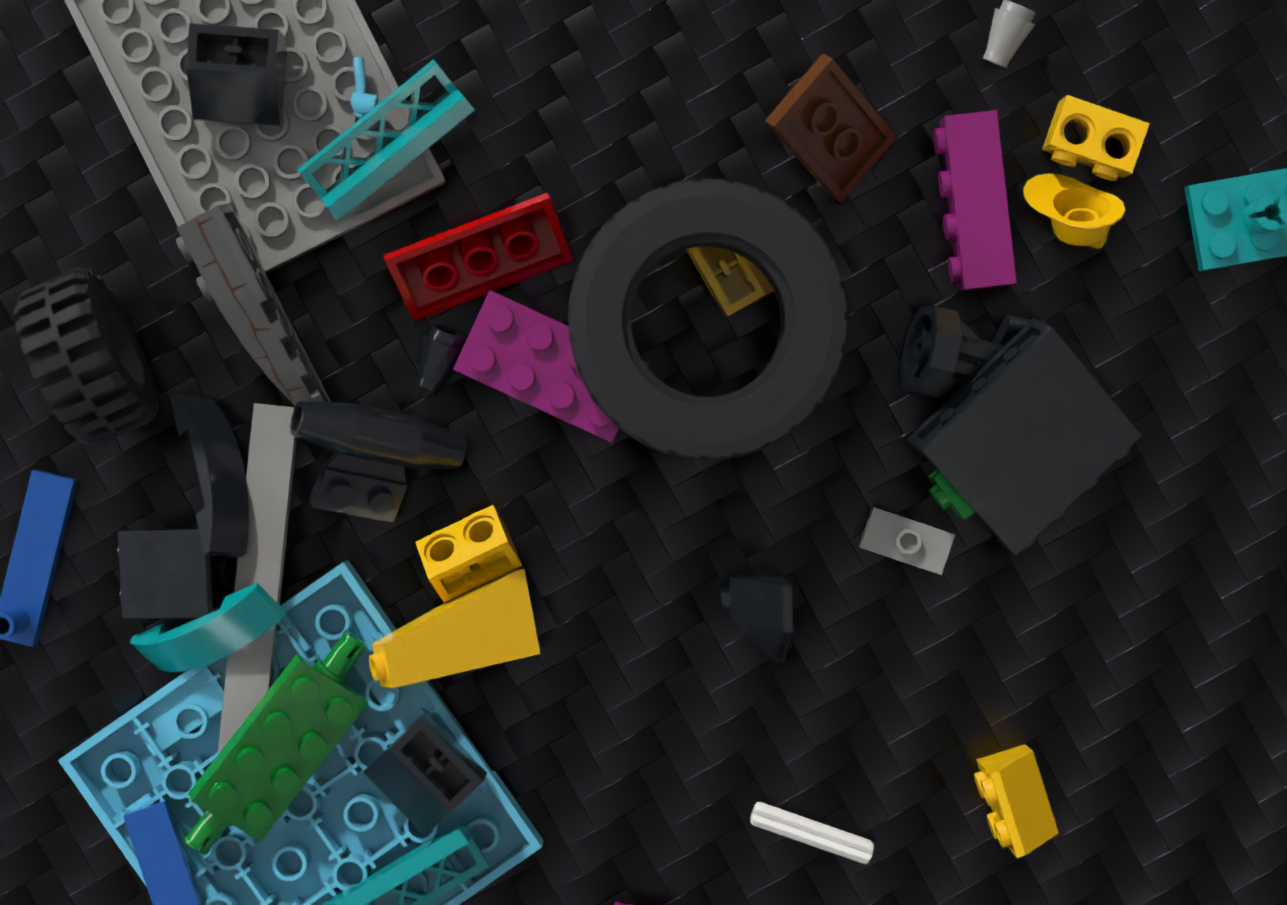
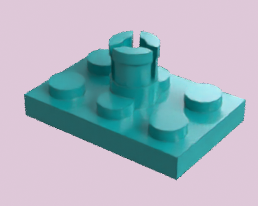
(1239, 219)

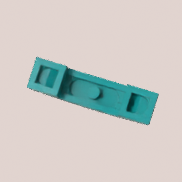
(213, 636)

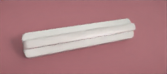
(812, 832)

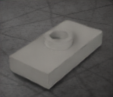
(907, 540)

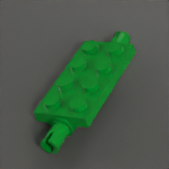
(278, 746)

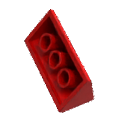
(479, 257)

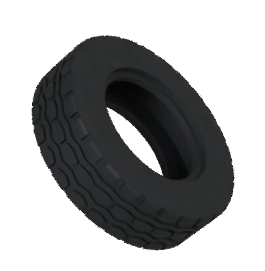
(769, 237)

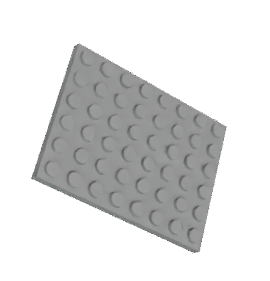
(251, 166)

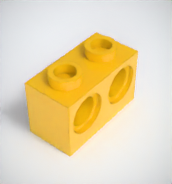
(1096, 126)
(468, 553)

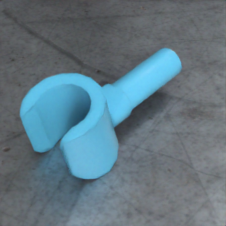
(360, 100)

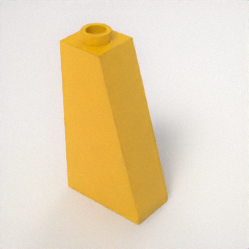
(461, 635)

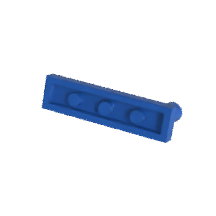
(35, 556)
(162, 855)

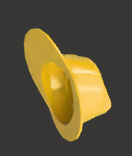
(1076, 210)

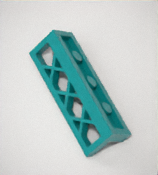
(394, 153)
(414, 862)

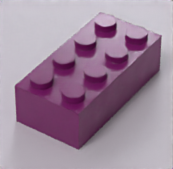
(532, 362)

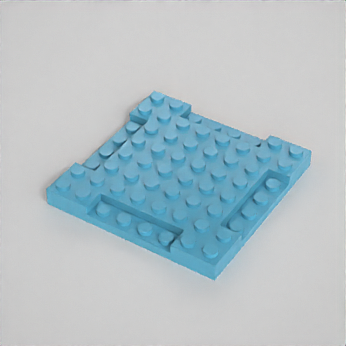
(340, 820)

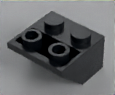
(236, 74)
(426, 773)

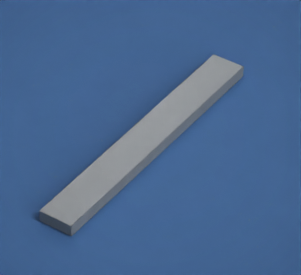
(269, 497)

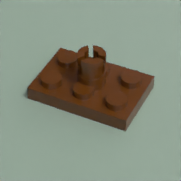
(831, 128)

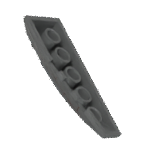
(248, 301)

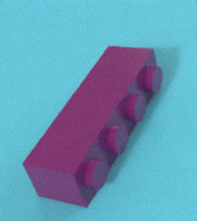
(976, 201)

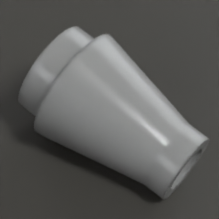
(1008, 31)

